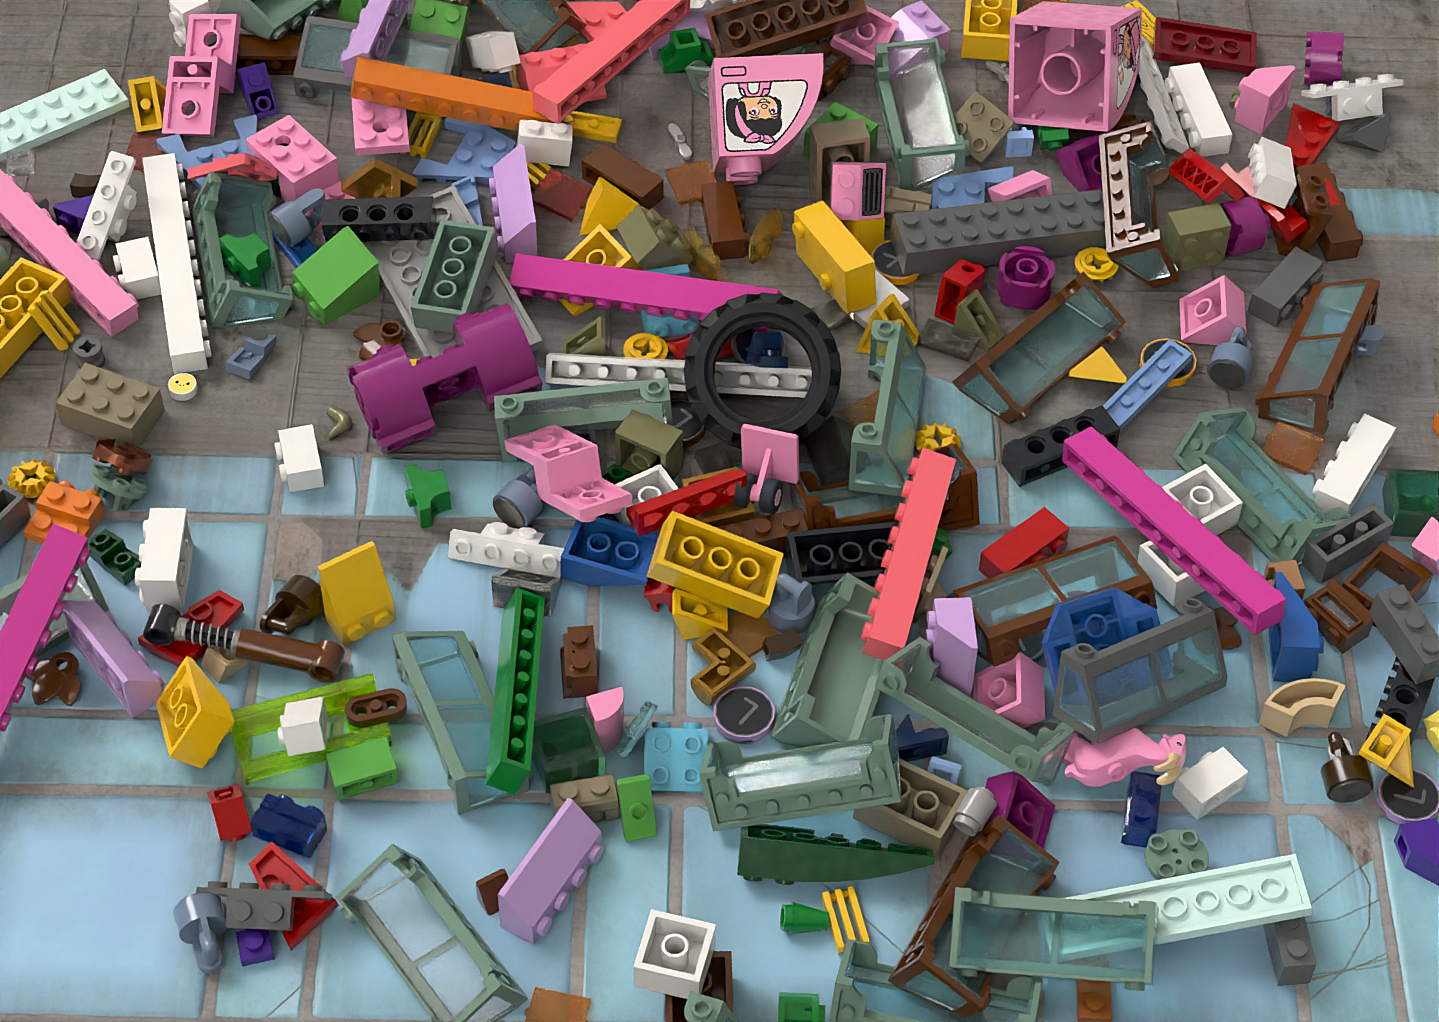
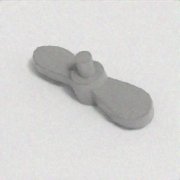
(1002, 71)
(680, 141)

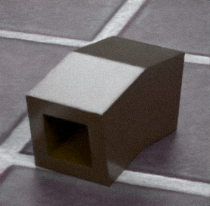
(84, 185)
(781, 645)

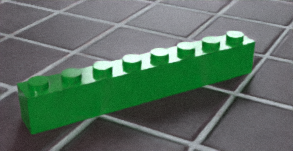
(515, 692)

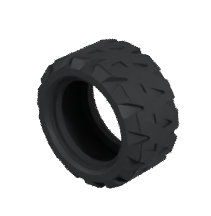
(762, 311)

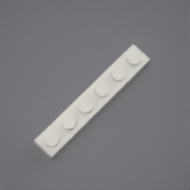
(1160, 101)

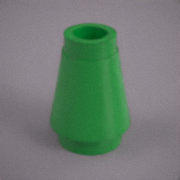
(802, 919)

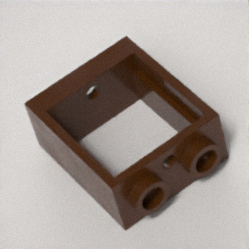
(1388, 561)

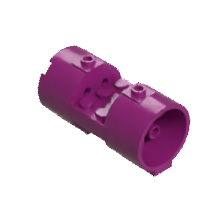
(488, 357)

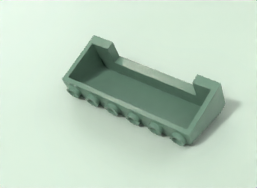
(271, 17)
(832, 679)

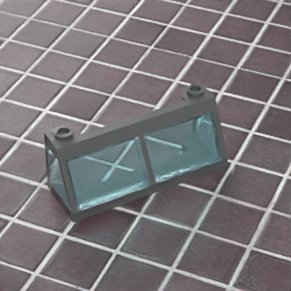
(326, 39)
(1140, 676)

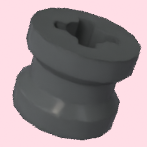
(89, 350)

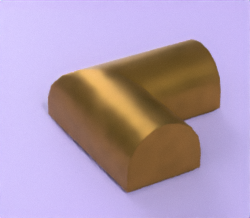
(725, 669)

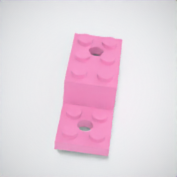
(201, 75)
(379, 128)
(301, 164)
(568, 473)

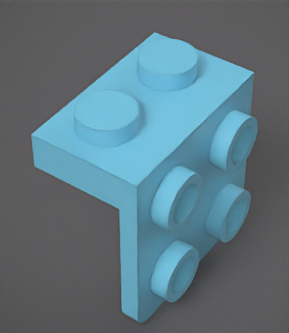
(675, 756)

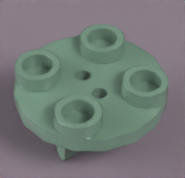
(122, 486)
(1190, 854)

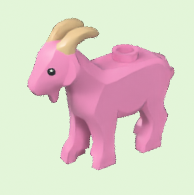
(1120, 755)

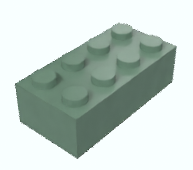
(454, 274)

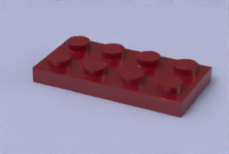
(1204, 44)

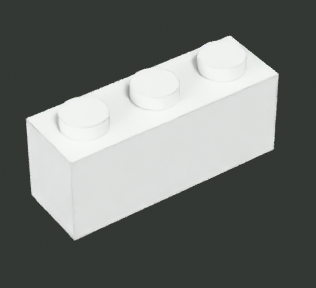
(493, 51)

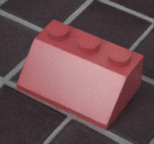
(538, 66)

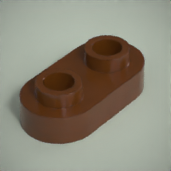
(376, 707)

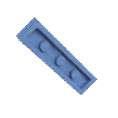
(1147, 382)

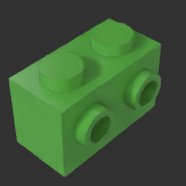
(362, 767)

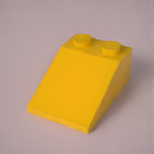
(599, 249)
(356, 593)
(193, 715)

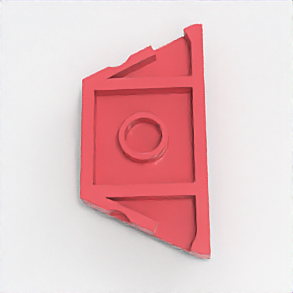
(597, 16)
(237, 165)

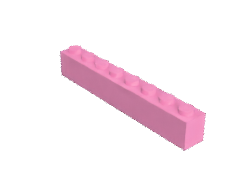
(55, 250)

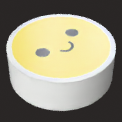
(182, 386)

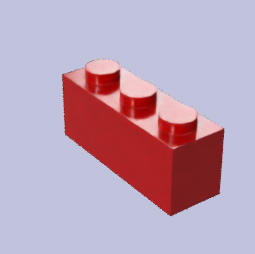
(1027, 543)

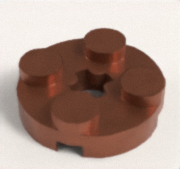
(125, 457)

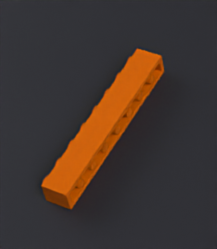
(442, 94)

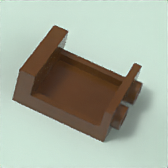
(1314, 207)

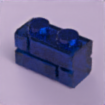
(1141, 809)
(289, 824)

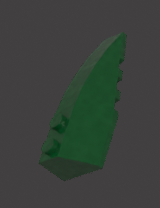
(800, 856)

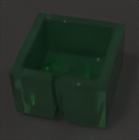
(1410, 500)
(567, 748)

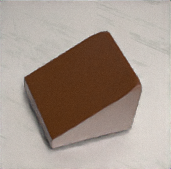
(488, 889)

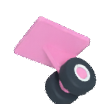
(773, 458)

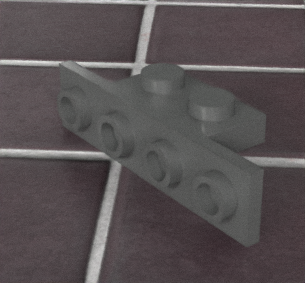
(263, 908)

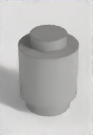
(974, 811)

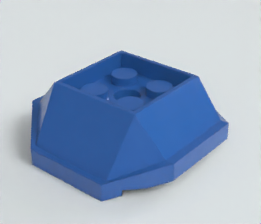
(1097, 621)

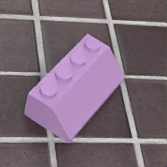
(375, 32)
(513, 205)
(112, 656)
(549, 873)

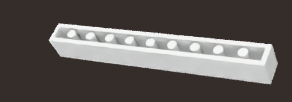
(175, 265)
(729, 377)

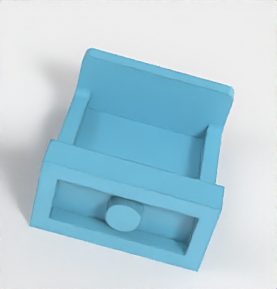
(666, 324)

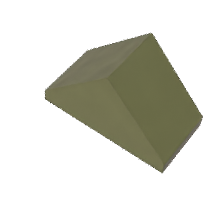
(975, 317)
(588, 340)

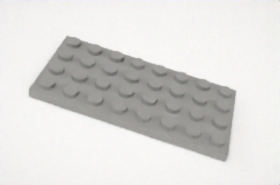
(403, 264)

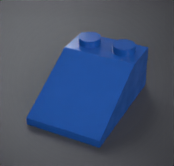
(607, 554)
(1294, 639)

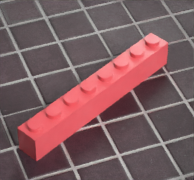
(606, 56)
(909, 554)

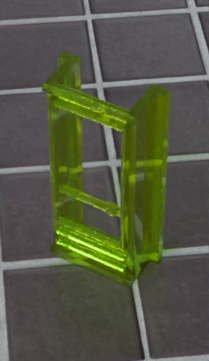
(265, 718)

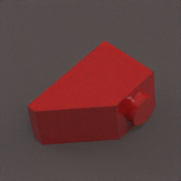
(229, 813)

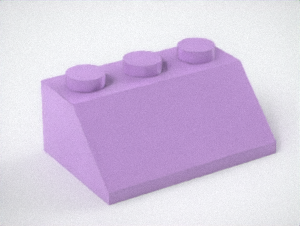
(953, 641)

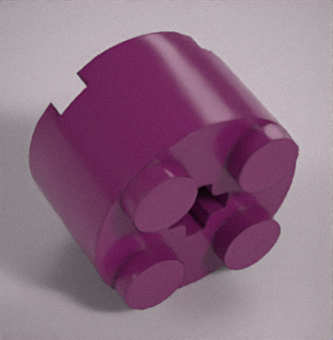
(1323, 57)
(1247, 225)
(1025, 278)

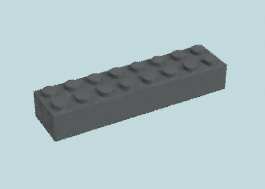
(986, 231)

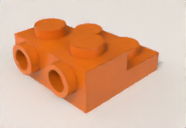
(66, 508)

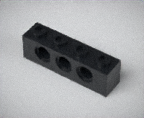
(381, 218)
(1042, 451)
(1405, 699)

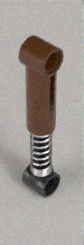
(319, 660)

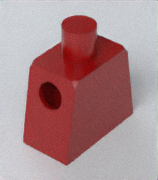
(957, 284)

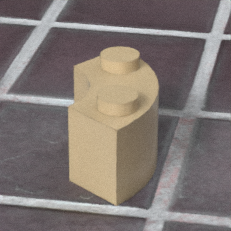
(1301, 704)

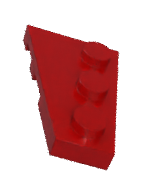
(1308, 135)
(215, 610)
(275, 867)

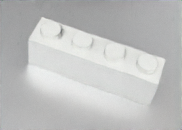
(1198, 110)
(1272, 172)
(1354, 464)

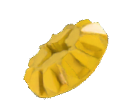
(1084, 260)
(639, 342)
(926, 435)
(32, 487)

